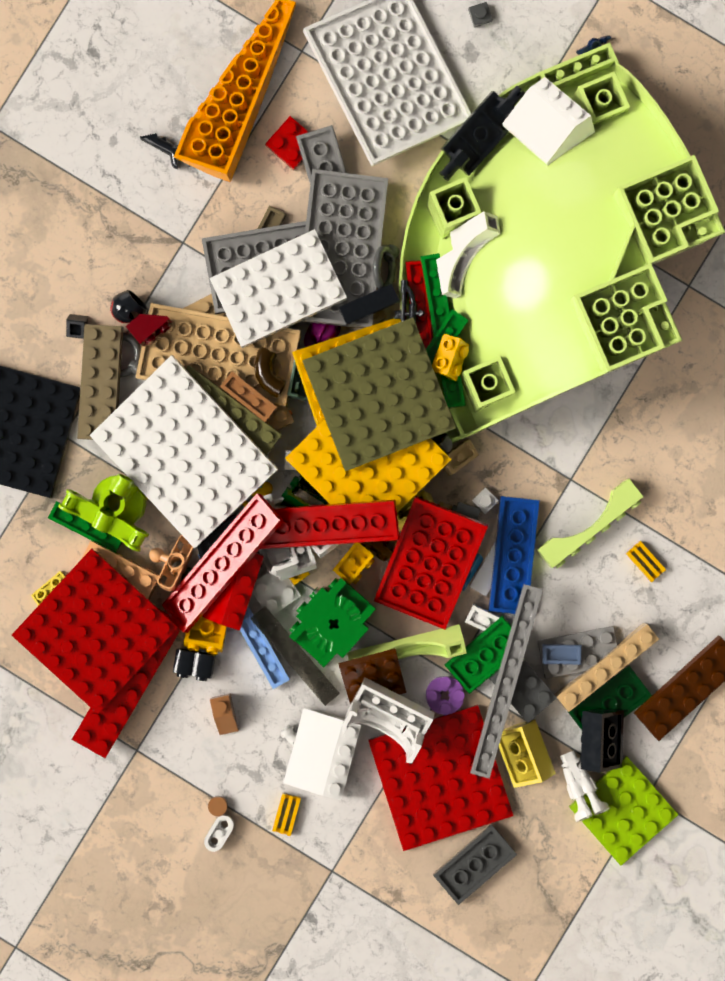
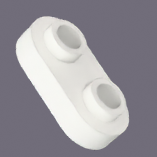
(219, 832)

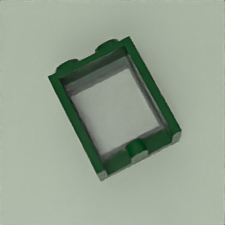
(301, 494)

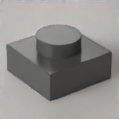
(480, 14)

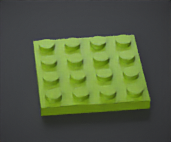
(634, 813)

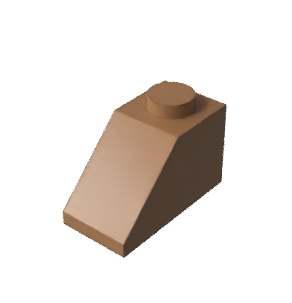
(224, 714)

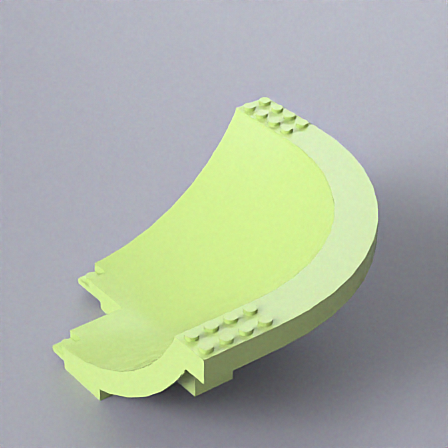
(572, 271)

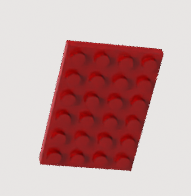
(430, 562)

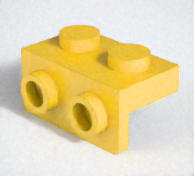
(450, 357)
(353, 563)

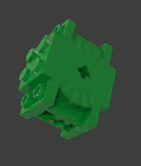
(339, 603)

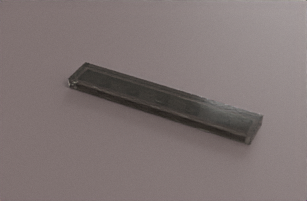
(295, 655)

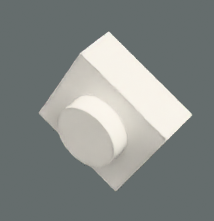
(485, 500)

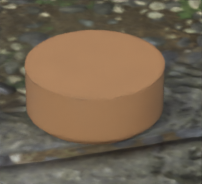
(217, 806)

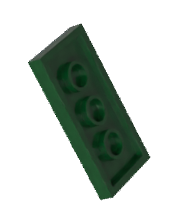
(620, 692)

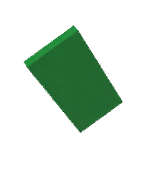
(482, 656)

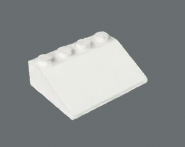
(548, 121)
(322, 754)

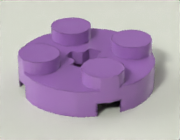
(444, 706)

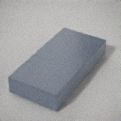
(561, 654)

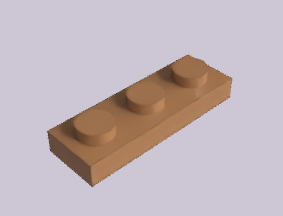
(248, 397)

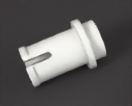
(289, 734)

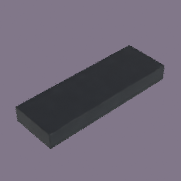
(369, 304)

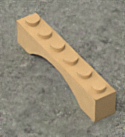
(606, 668)

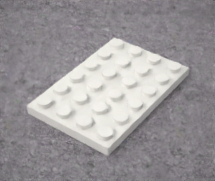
(278, 288)

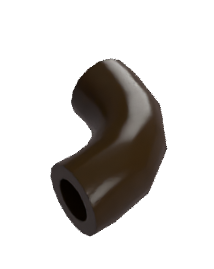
(265, 372)

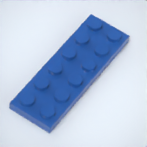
(513, 552)

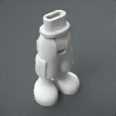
(580, 784)

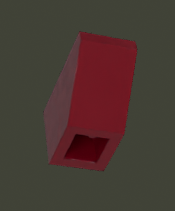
(147, 327)

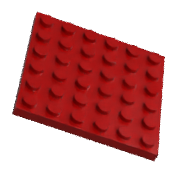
(94, 631)
(437, 791)

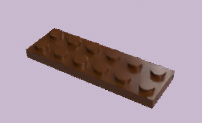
(684, 690)

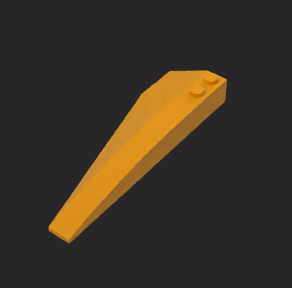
(225, 119)

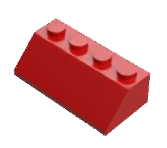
(233, 602)

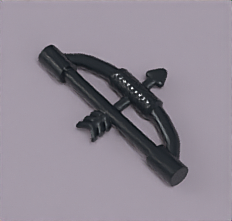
(401, 314)

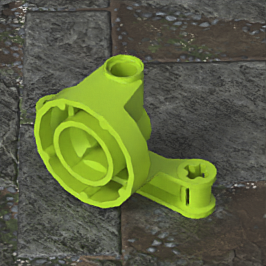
(102, 518)

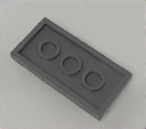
(474, 864)

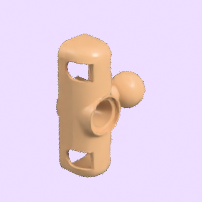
(172, 573)

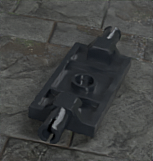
(479, 133)

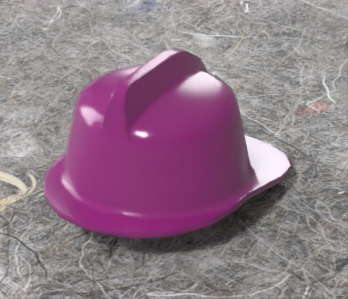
(320, 332)

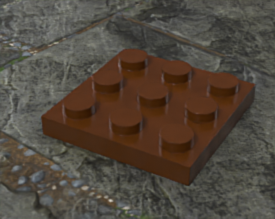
(378, 667)

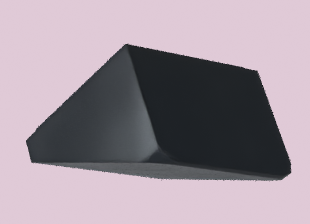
(75, 326)

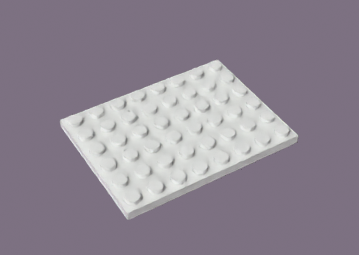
(387, 76)
(183, 451)

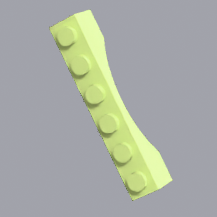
(621, 498)
(439, 642)

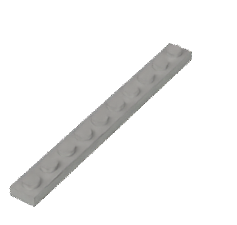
(506, 681)

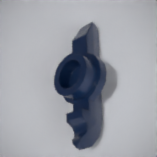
(593, 43)

